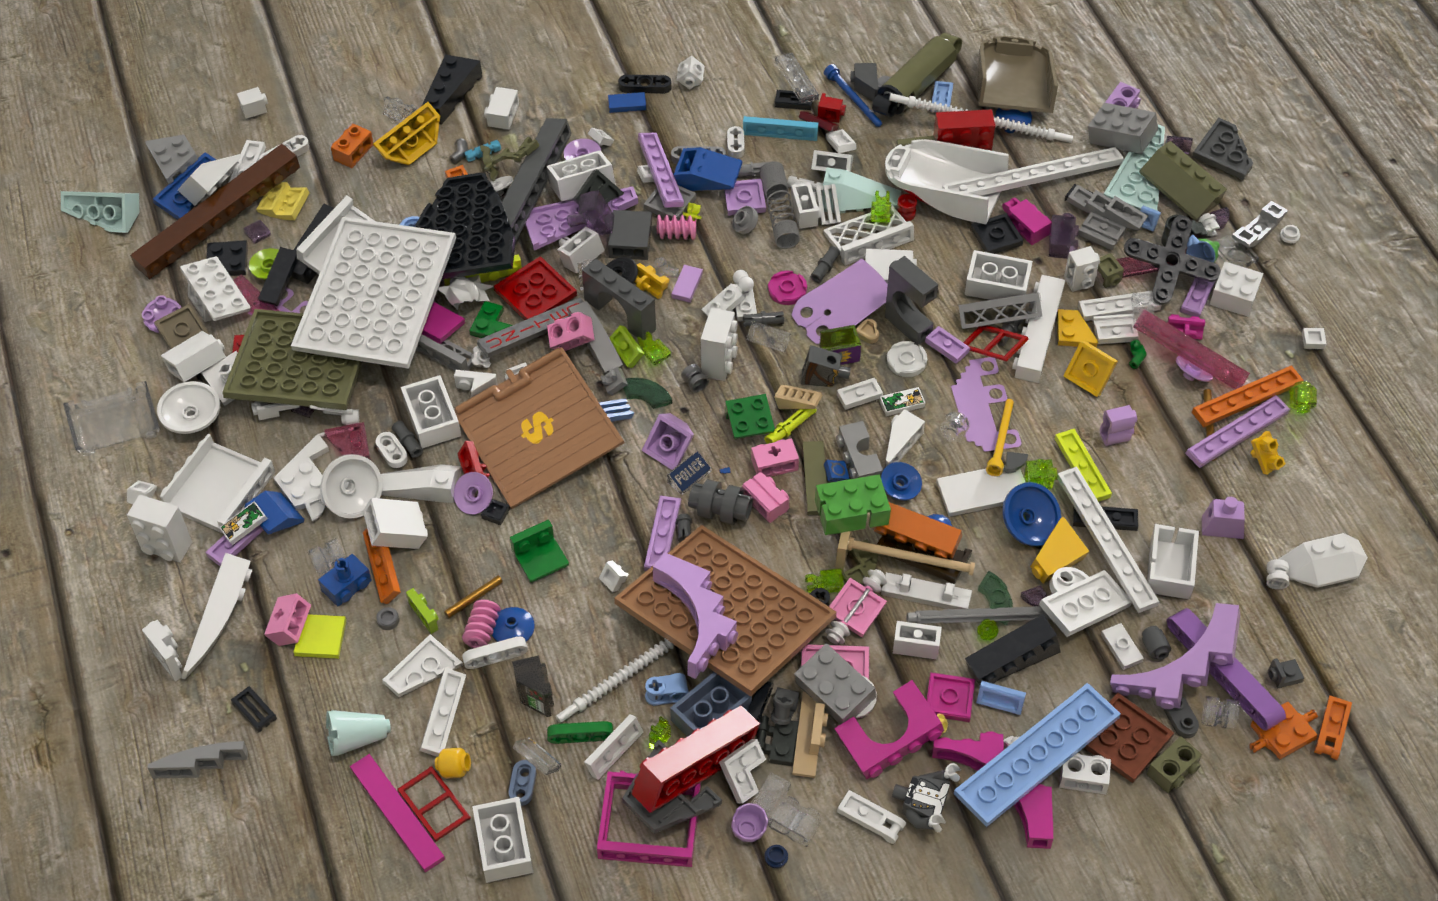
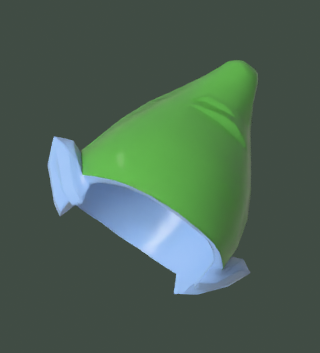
(1203, 248)

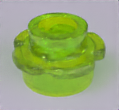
(991, 633)

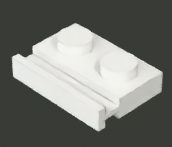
(1114, 328)

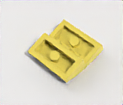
(283, 201)

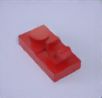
(469, 459)

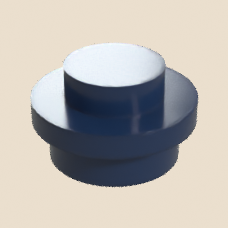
(776, 856)

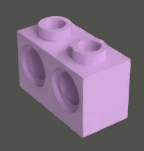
(1125, 96)

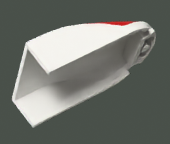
(929, 164)

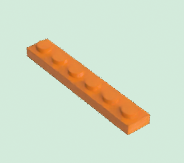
(1246, 396)

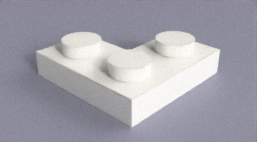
(738, 767)

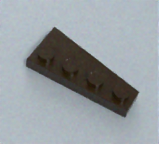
(944, 573)

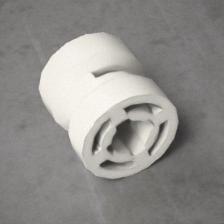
(1277, 573)

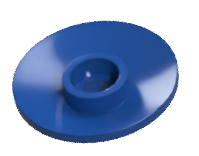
(905, 475)
(522, 627)

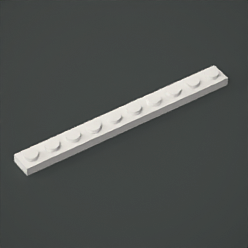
(1038, 173)

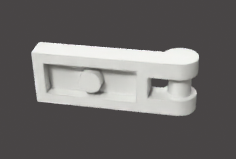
(871, 816)

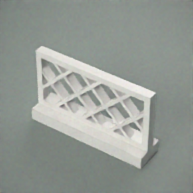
(886, 239)

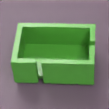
(846, 504)

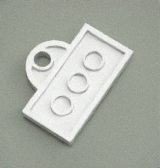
(1082, 599)

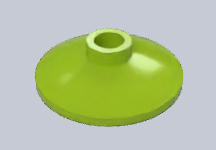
(262, 262)

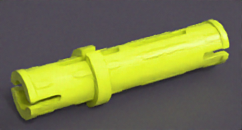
(784, 429)

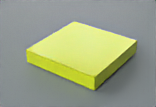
(321, 637)

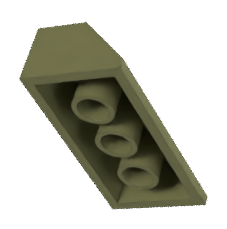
(1183, 181)

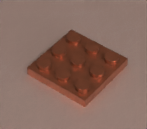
(1131, 740)

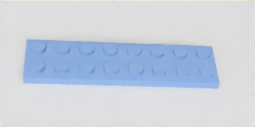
(1036, 754)

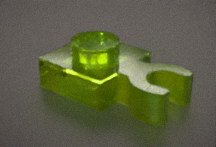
(881, 208)
(654, 350)
(828, 579)
(660, 732)

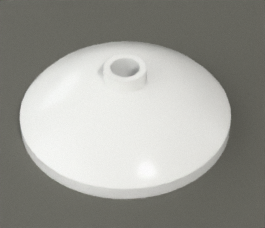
(186, 400)
(363, 481)

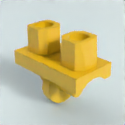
(651, 282)
(1266, 452)

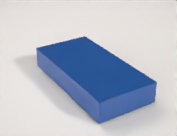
(627, 102)

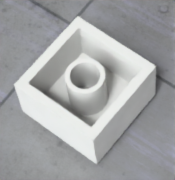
(1236, 289)

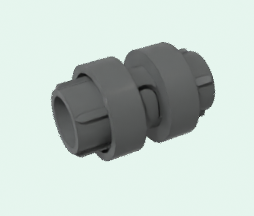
(728, 503)

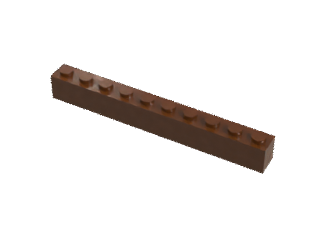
(215, 211)

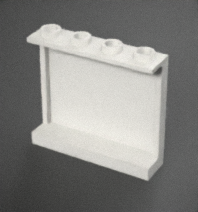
(317, 244)
(216, 484)

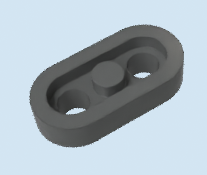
(1178, 716)

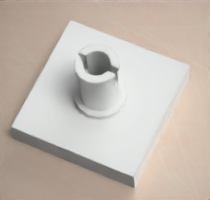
(218, 375)

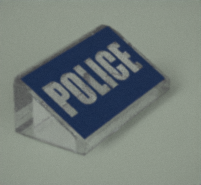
(688, 472)

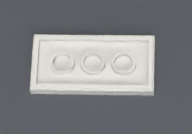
(976, 490)

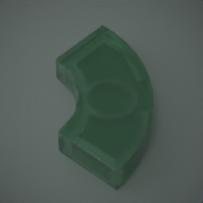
(647, 391)
(995, 592)

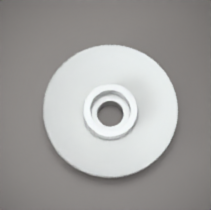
(501, 184)

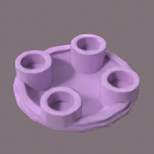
(157, 309)

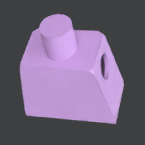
(1224, 518)

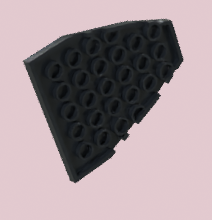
(478, 219)

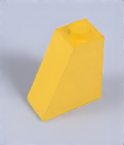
(1060, 550)

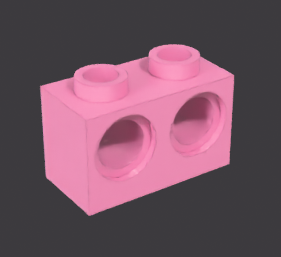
(570, 331)

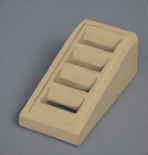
(796, 398)

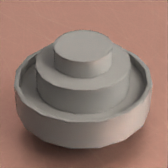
(745, 220)

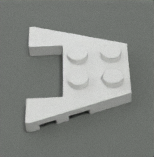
(300, 477)

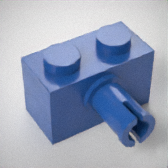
(345, 579)

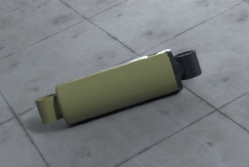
(917, 73)

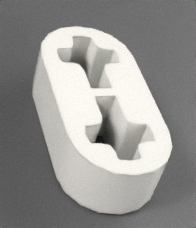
(731, 142)

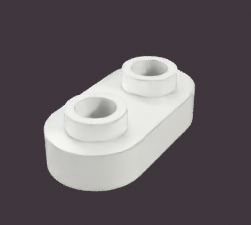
(392, 451)

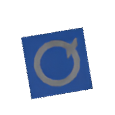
(836, 470)

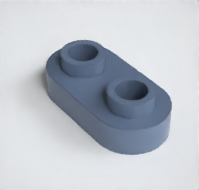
(522, 784)

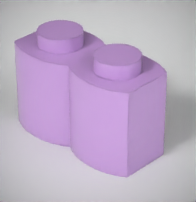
(1118, 425)

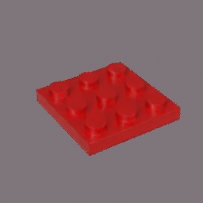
(535, 289)

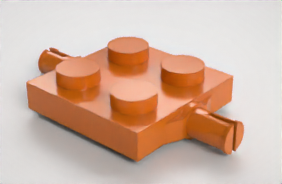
(1287, 735)

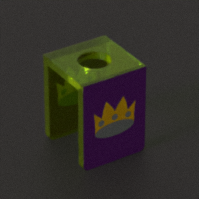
(839, 337)

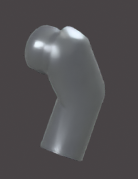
(461, 147)

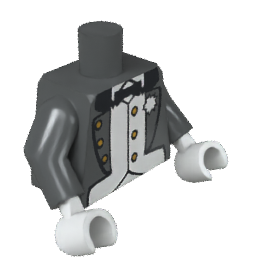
(927, 797)

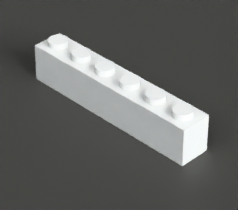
(1039, 330)

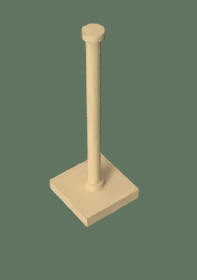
(848, 543)

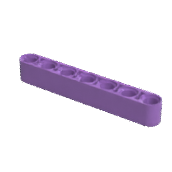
(1232, 677)

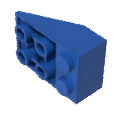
(706, 170)

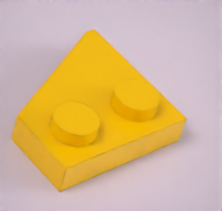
(1073, 329)

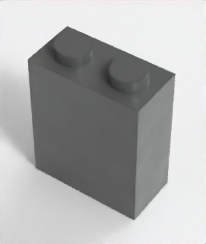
(630, 234)

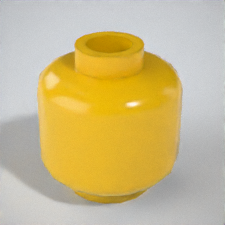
(453, 763)

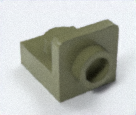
(1110, 270)

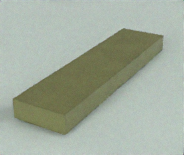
(814, 471)

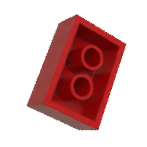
(966, 128)

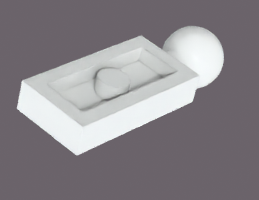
(730, 296)
(748, 305)

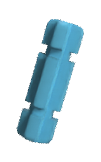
(471, 155)

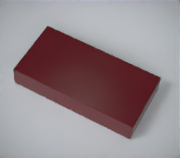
(823, 123)

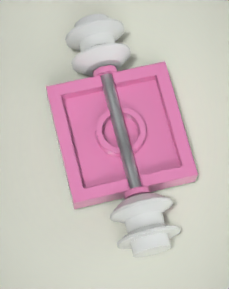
(857, 607)

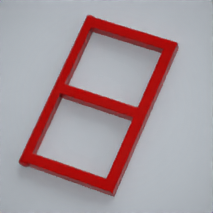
(1001, 333)
(419, 813)

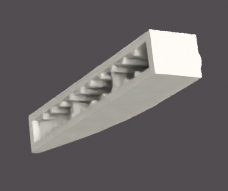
(219, 608)

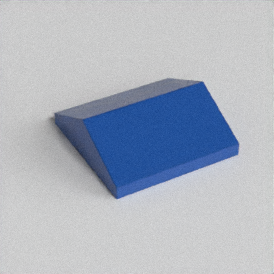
(278, 511)

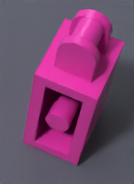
(1028, 220)

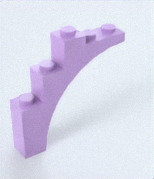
(693, 588)
(1192, 668)

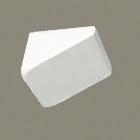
(141, 488)

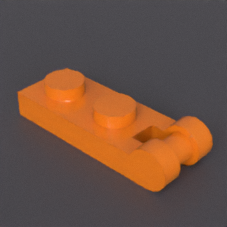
(1333, 727)

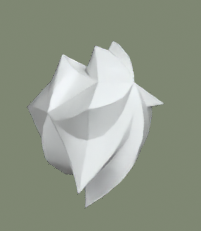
(465, 289)

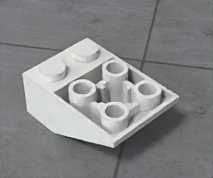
(208, 178)

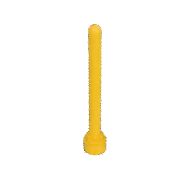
(995, 464)

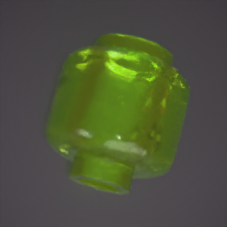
(1303, 397)

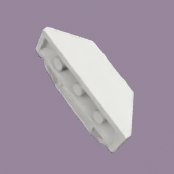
(1326, 560)

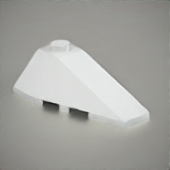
(423, 483)

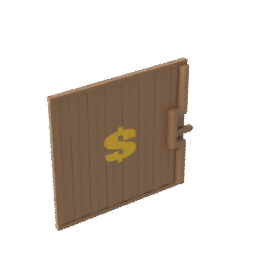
(537, 427)

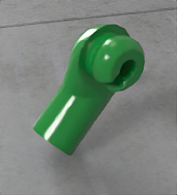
(1138, 353)

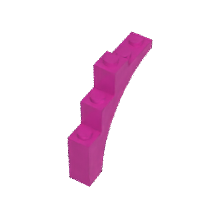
(1033, 808)

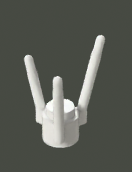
(347, 416)

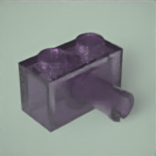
(594, 213)
(1063, 235)

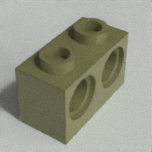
(1170, 762)

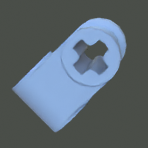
(667, 688)

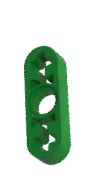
(579, 732)

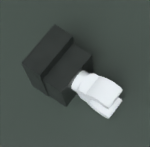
(1202, 232)

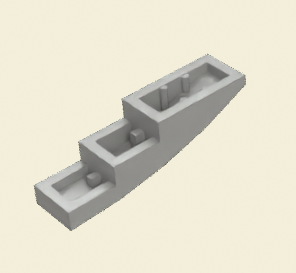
(1112, 209)
(601, 347)
(189, 762)

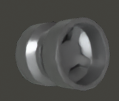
(693, 376)

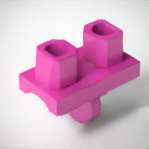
(1190, 326)

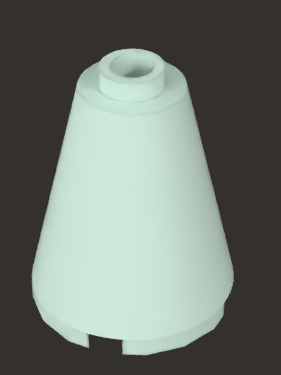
(354, 730)

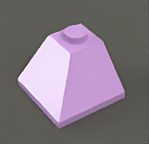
(668, 440)

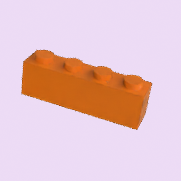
(921, 531)

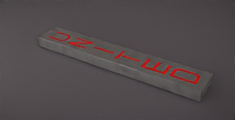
(524, 331)

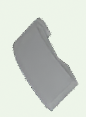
(1261, 226)

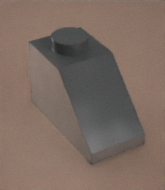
(865, 79)

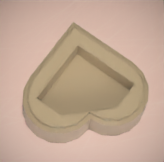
(868, 331)

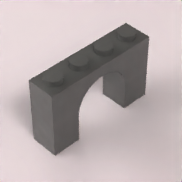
(909, 282)
(602, 283)

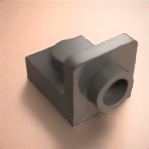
(1285, 673)

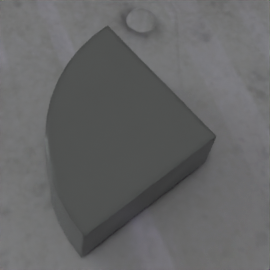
(1015, 461)

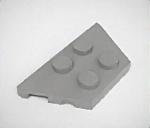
(172, 155)

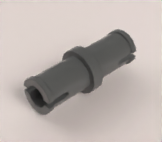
(825, 264)
(764, 318)
(407, 439)

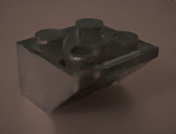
(533, 684)

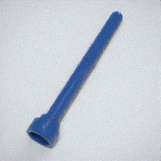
(833, 73)

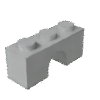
(854, 439)

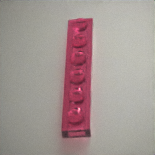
(1191, 350)

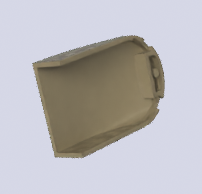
(1016, 75)

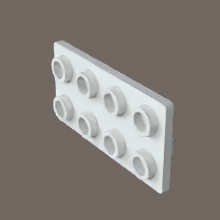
(213, 290)

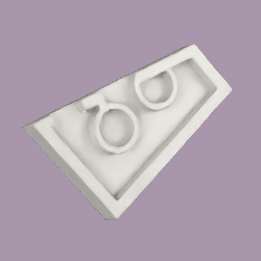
(421, 667)

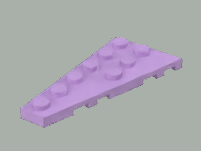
(550, 221)

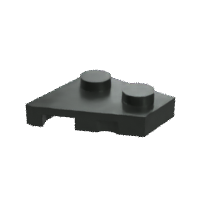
(600, 182)

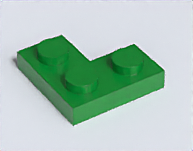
(488, 320)

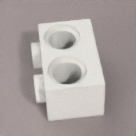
(1085, 779)

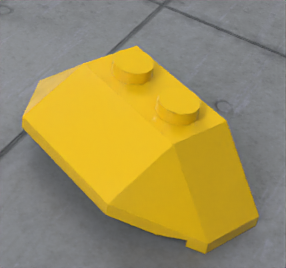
(411, 136)

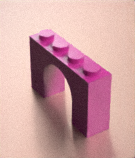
(873, 756)

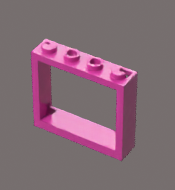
(641, 852)

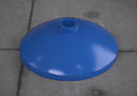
(1040, 510)

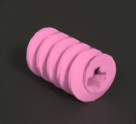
(676, 227)
(481, 623)

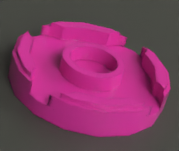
(787, 287)

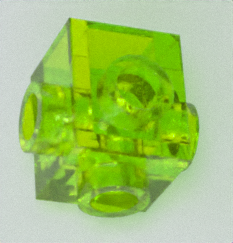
(1041, 472)

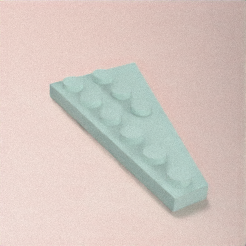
(1130, 184)

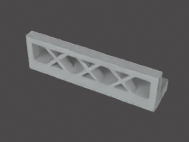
(997, 303)
(443, 355)

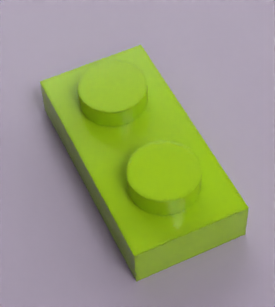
(626, 346)
(418, 604)

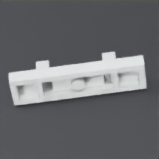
(926, 592)

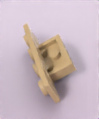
(809, 737)

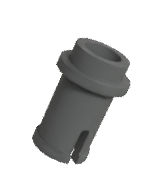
(684, 526)

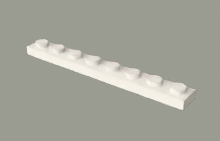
(1108, 540)

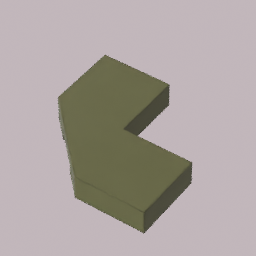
(865, 562)

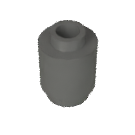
(1156, 643)

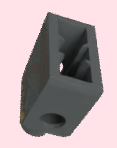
(823, 368)

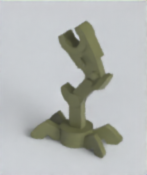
(526, 148)

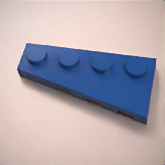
(171, 199)

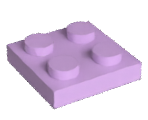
(745, 194)

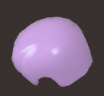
(749, 822)

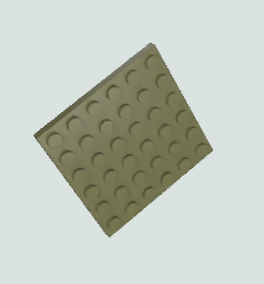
(274, 373)

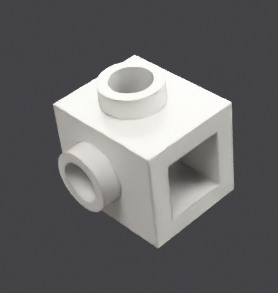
(690, 72)

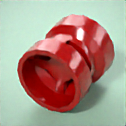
(907, 206)

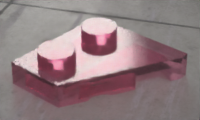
(349, 439)

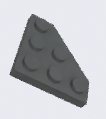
(1224, 150)

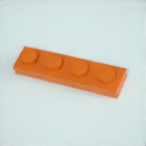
(383, 570)

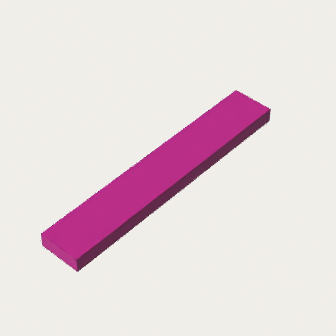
(397, 813)

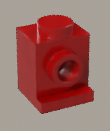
(831, 108)

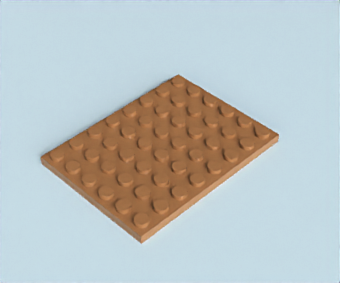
(770, 611)

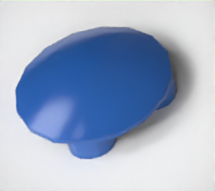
(1014, 114)

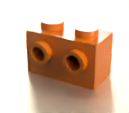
(352, 145)

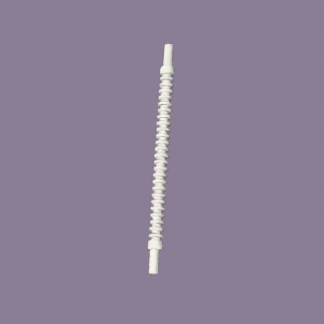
(1050, 134)
(579, 703)

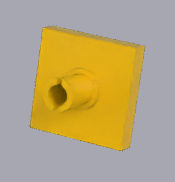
(1090, 368)

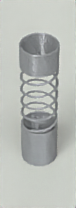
(776, 187)

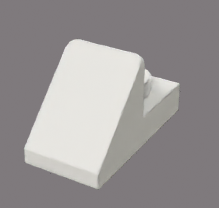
(474, 381)

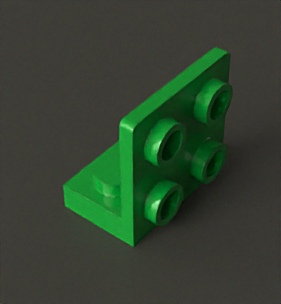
(749, 416)
(538, 551)

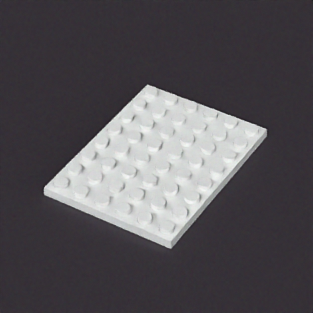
(374, 292)

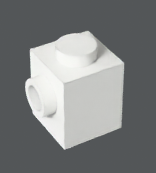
(252, 102)

